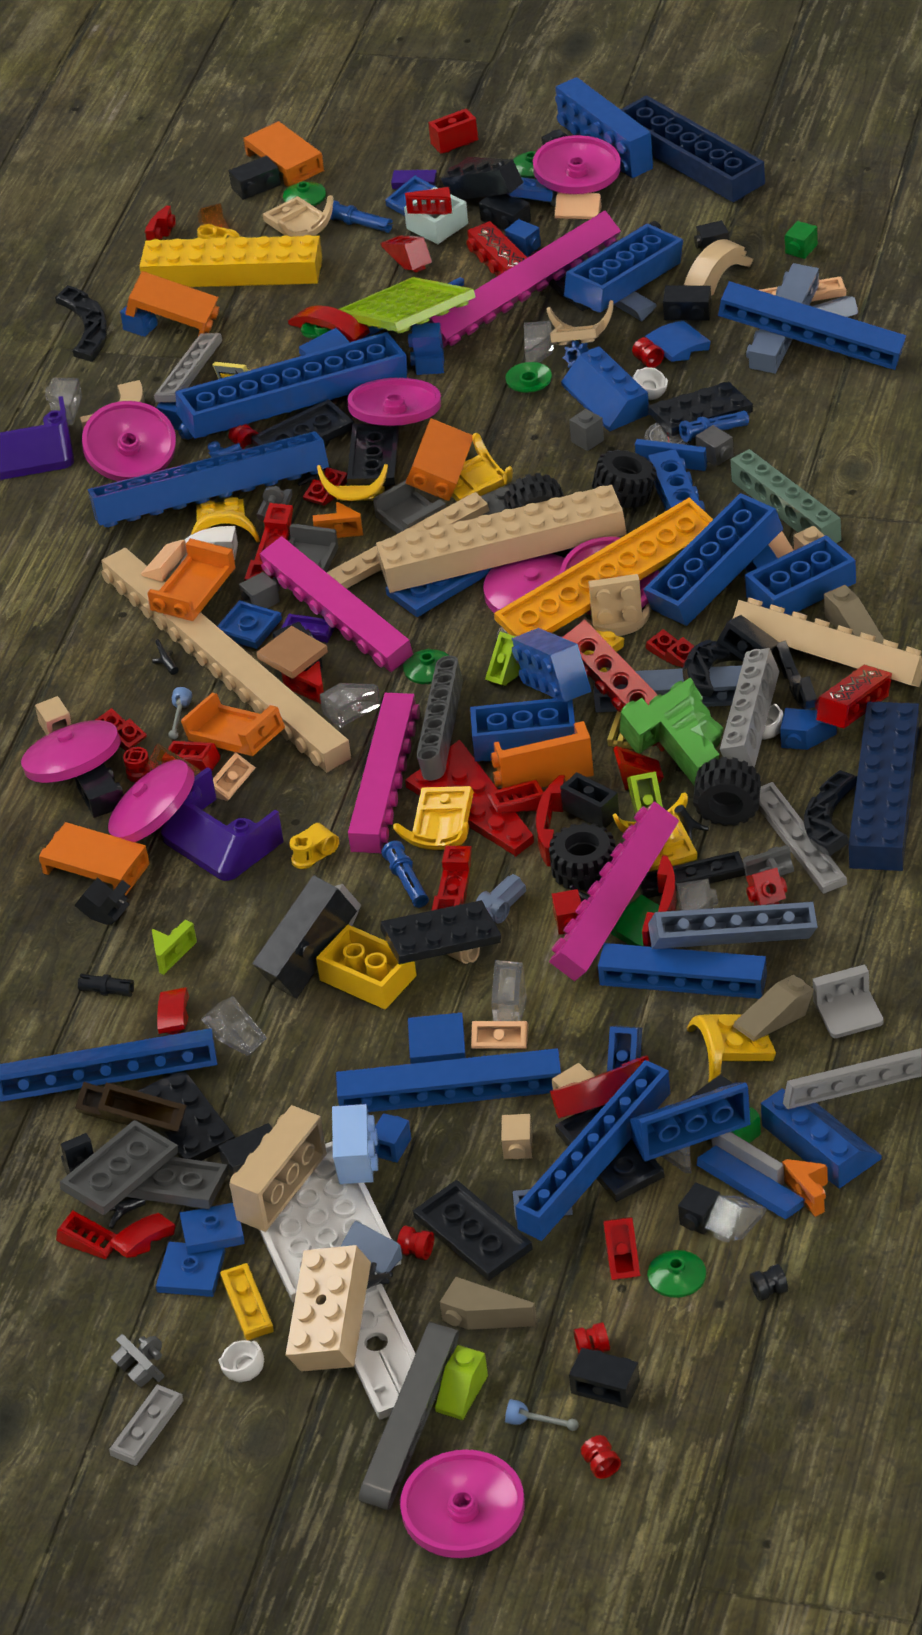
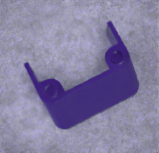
(37, 447)
(213, 845)

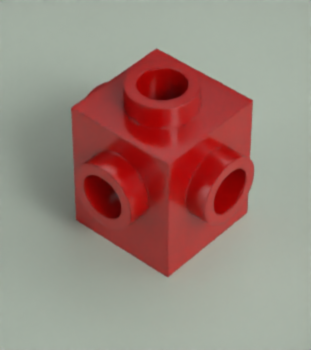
(757, 887)

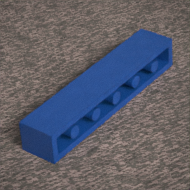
(682, 970)

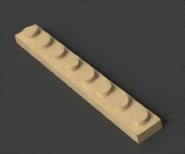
(368, 561)

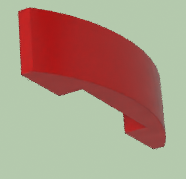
(331, 318)
(276, 524)
(549, 803)
(454, 877)
(667, 886)
(593, 1091)

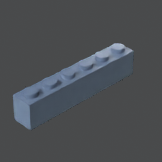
(768, 347)
(723, 680)
(732, 925)

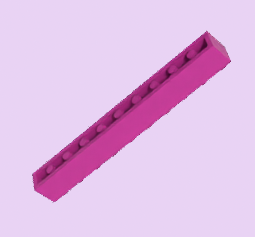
(527, 276)

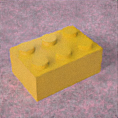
(364, 967)

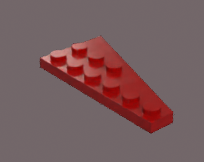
(462, 770)

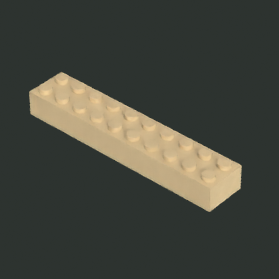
(500, 538)

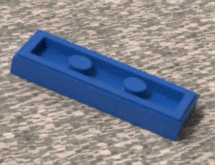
(694, 456)

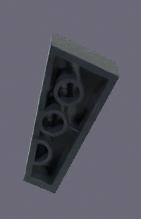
(482, 177)

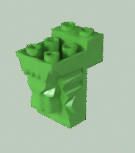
(678, 723)

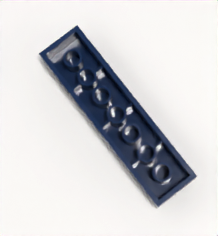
(698, 151)
(884, 786)

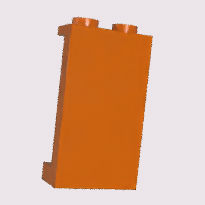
(287, 150)
(173, 302)
(439, 459)
(193, 581)
(232, 727)
(544, 760)
(95, 855)

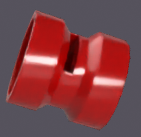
(647, 352)
(241, 435)
(136, 763)
(415, 1242)
(597, 1335)
(600, 1456)

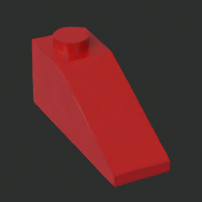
(408, 251)

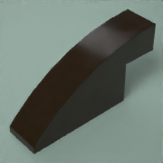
(126, 1105)

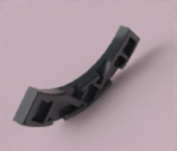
(93, 319)
(700, 660)
(800, 688)
(820, 812)

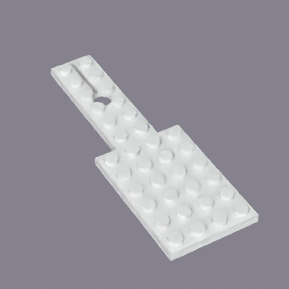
(321, 1219)

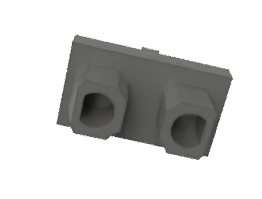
(273, 495)
(773, 858)
(128, 1353)

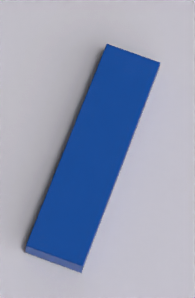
(750, 1182)

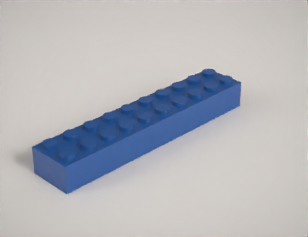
(288, 385)
(207, 479)

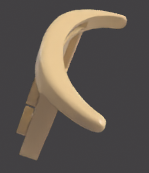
(299, 217)
(565, 334)
(617, 605)

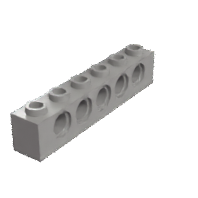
(750, 706)

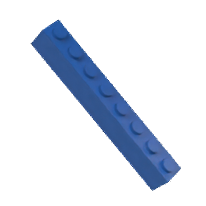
(812, 325)
(107, 1064)
(449, 1081)
(591, 1151)

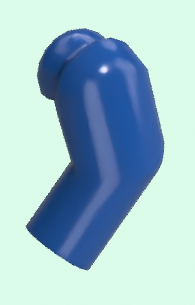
(216, 450)

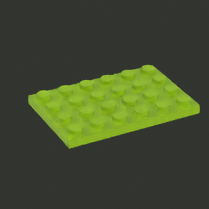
(408, 304)

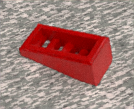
(428, 195)
(197, 753)
(524, 795)
(84, 1225)

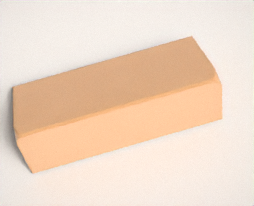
(577, 205)
(165, 561)
(232, 776)
(499, 1034)

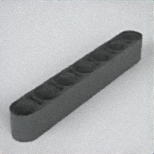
(440, 718)
(408, 1416)

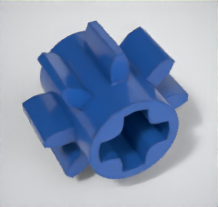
(574, 351)

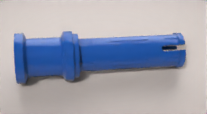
(351, 215)
(690, 429)
(416, 894)

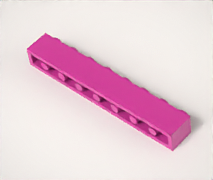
(336, 604)
(383, 773)
(613, 891)

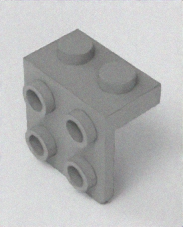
(846, 1002)

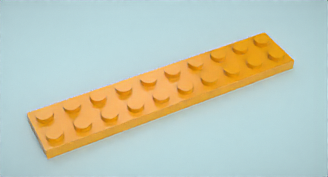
(635, 553)

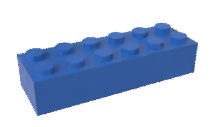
(590, 114)
(623, 267)
(713, 559)

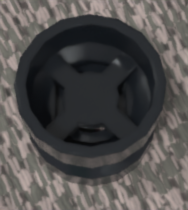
(768, 1282)

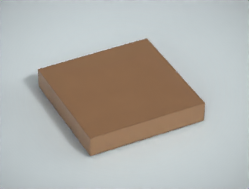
(292, 652)

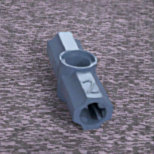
(502, 897)

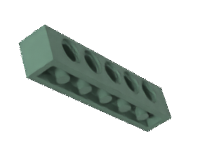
(776, 490)

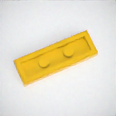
(246, 1301)

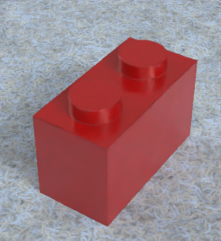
(453, 131)

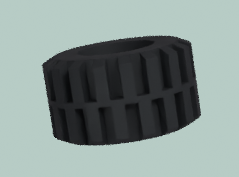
(628, 474)
(532, 490)
(727, 791)
(580, 854)

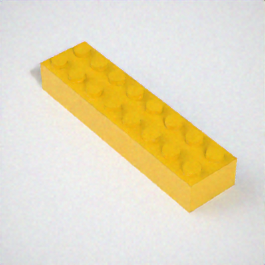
(235, 260)

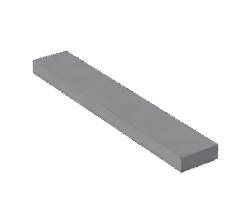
(188, 366)
(793, 833)
(853, 1079)

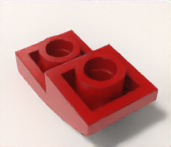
(160, 224)
(318, 494)
(669, 648)
(128, 731)
(172, 1011)
(138, 1236)

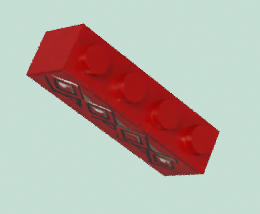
(493, 248)
(849, 697)

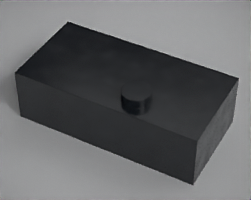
(304, 932)

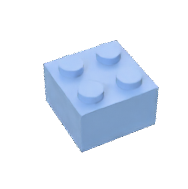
(354, 1144)

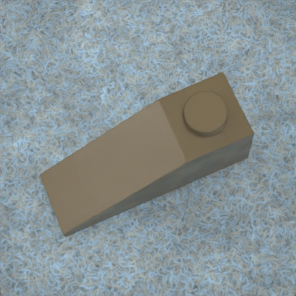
(847, 610)
(776, 1008)
(484, 1308)

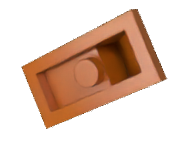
(344, 521)
(807, 1181)

